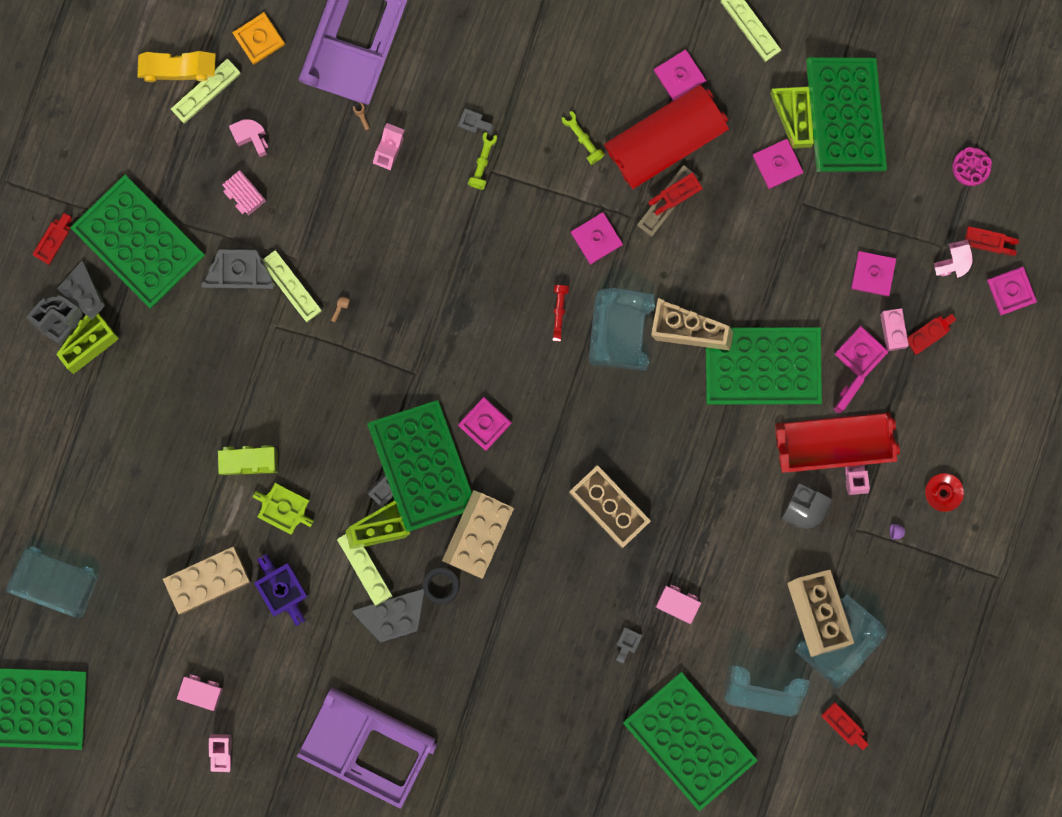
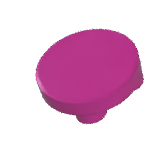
(971, 166)

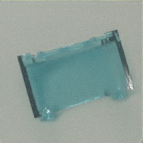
(619, 329)
(52, 583)
(840, 664)
(741, 694)

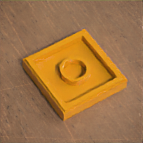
(258, 38)

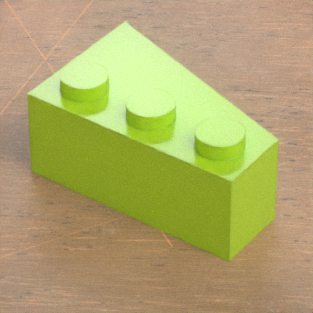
(795, 114)
(86, 343)
(248, 460)
(377, 528)

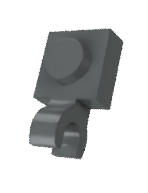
(473, 121)
(628, 642)

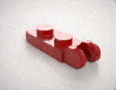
(677, 193)
(990, 241)

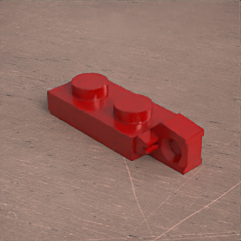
(53, 239)
(930, 333)
(844, 726)

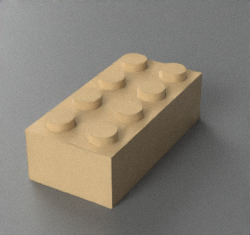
(609, 506)
(478, 534)
(207, 580)
(820, 613)

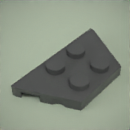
(238, 270)
(392, 617)

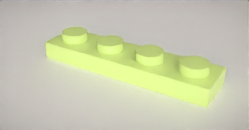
(752, 28)
(205, 91)
(291, 286)
(366, 572)

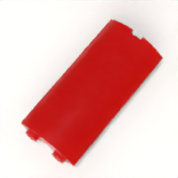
(667, 136)
(836, 442)

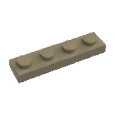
(651, 222)

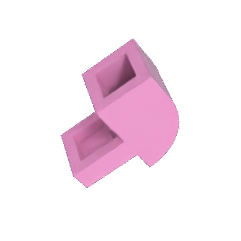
(247, 131)
(389, 146)
(960, 261)
(857, 480)
(220, 752)

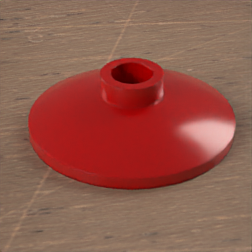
(953, 488)

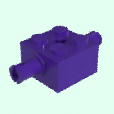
(286, 578)

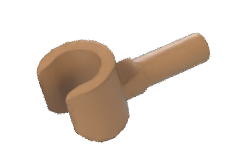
(361, 114)
(341, 303)

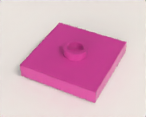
(679, 75)
(777, 164)
(596, 238)
(873, 273)
(1011, 291)
(861, 352)
(848, 393)
(484, 424)

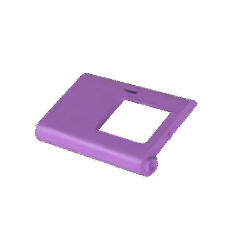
(345, 66)
(340, 735)

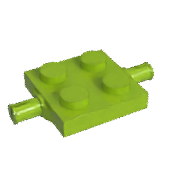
(283, 508)

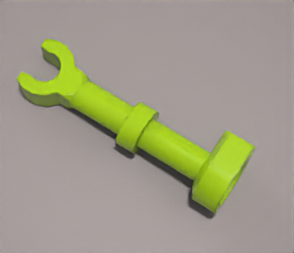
(595, 155)
(476, 181)

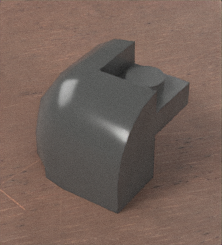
(55, 318)
(806, 508)

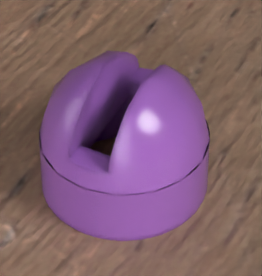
(897, 531)

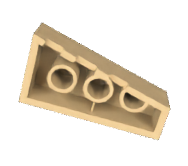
(689, 328)

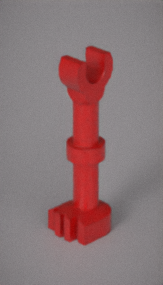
(560, 290)

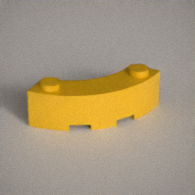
(189, 66)

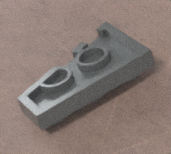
(81, 291)

